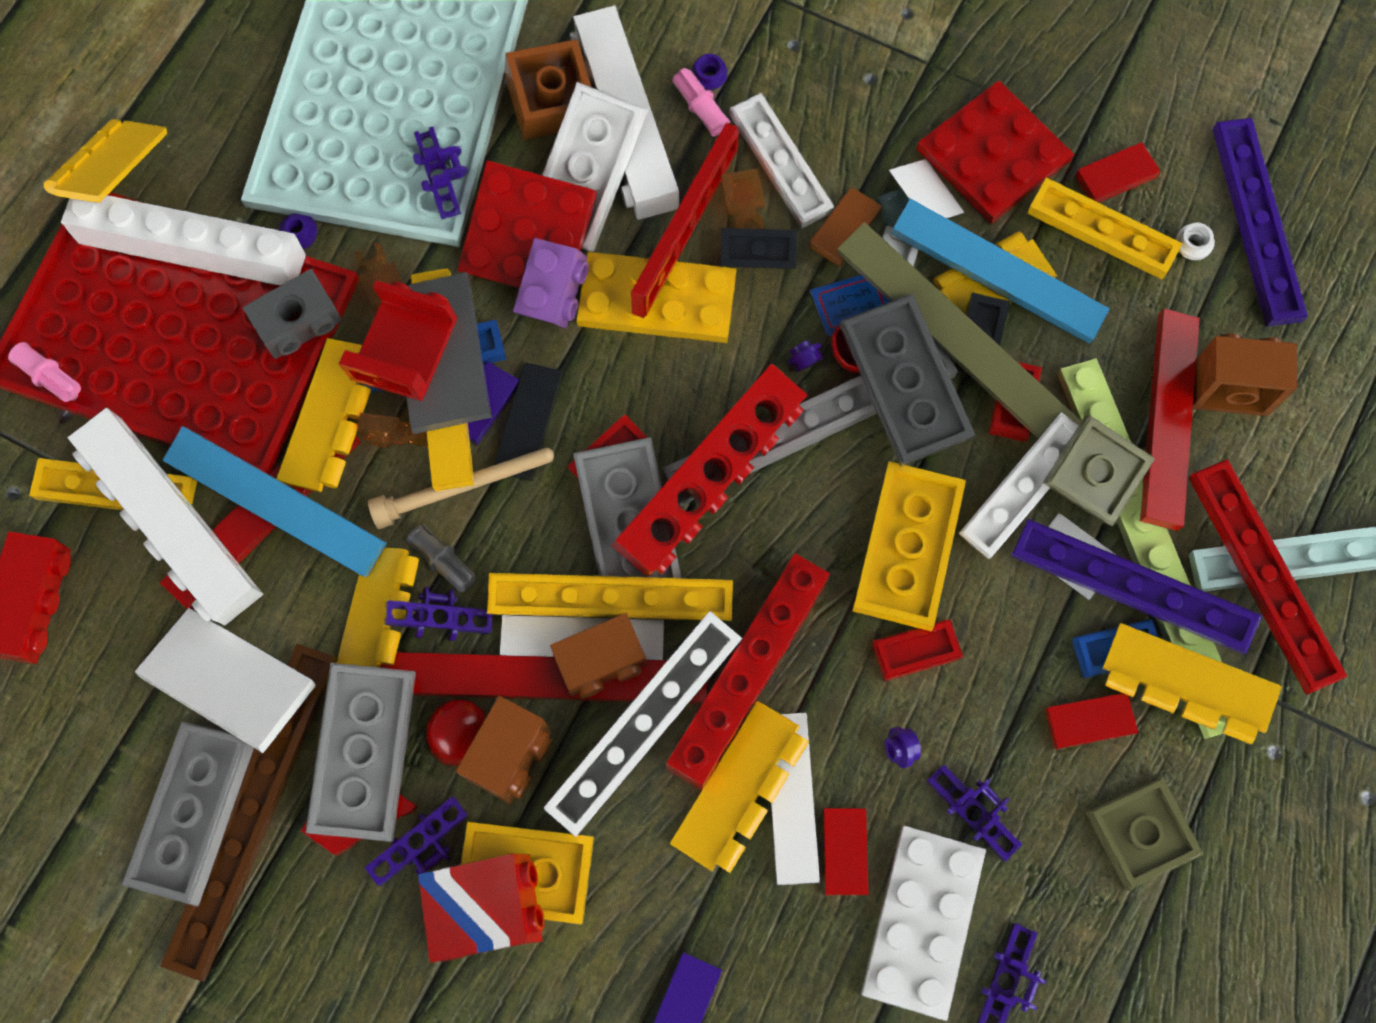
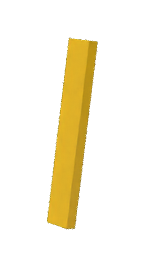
(448, 446)
(608, 596)

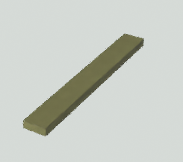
(955, 332)

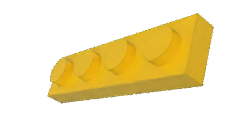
(1104, 228)
(74, 485)

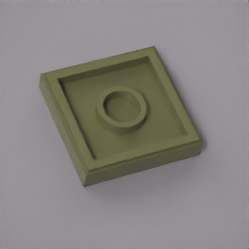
(1098, 470)
(1144, 833)

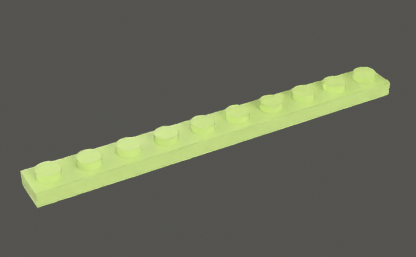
(1146, 543)

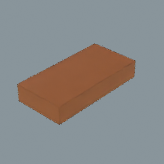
(842, 223)

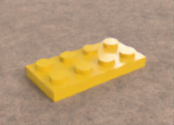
(689, 306)
(909, 546)

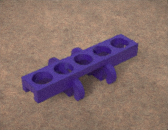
(442, 180)
(450, 612)
(969, 799)
(409, 854)
(1021, 970)

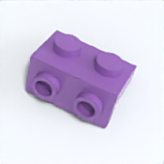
(551, 283)

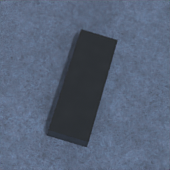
(530, 414)

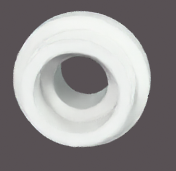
(1202, 235)

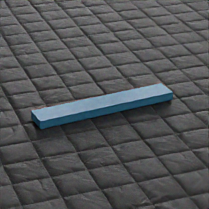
(1000, 271)
(275, 501)

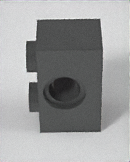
(300, 295)

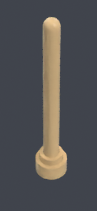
(388, 509)

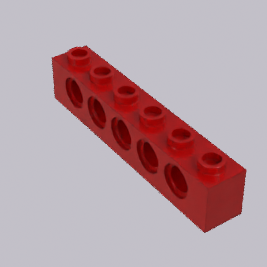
(772, 391)
(747, 672)

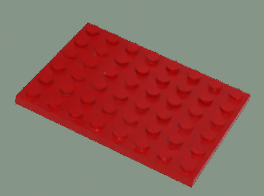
(166, 347)

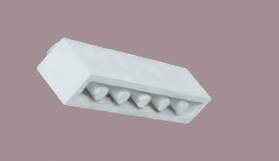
(611, 69)
(185, 239)
(165, 518)
(642, 724)

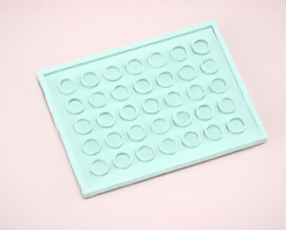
(357, 93)

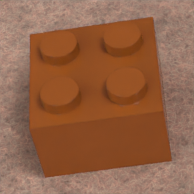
(543, 84)
(1245, 375)
(506, 751)

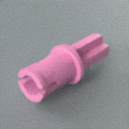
(700, 101)
(44, 372)

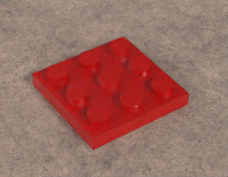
(994, 152)
(513, 211)

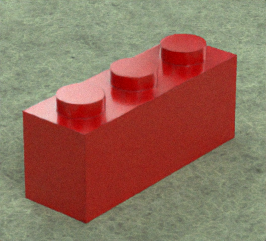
(29, 593)

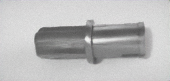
(441, 558)

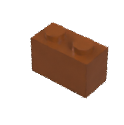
(599, 656)

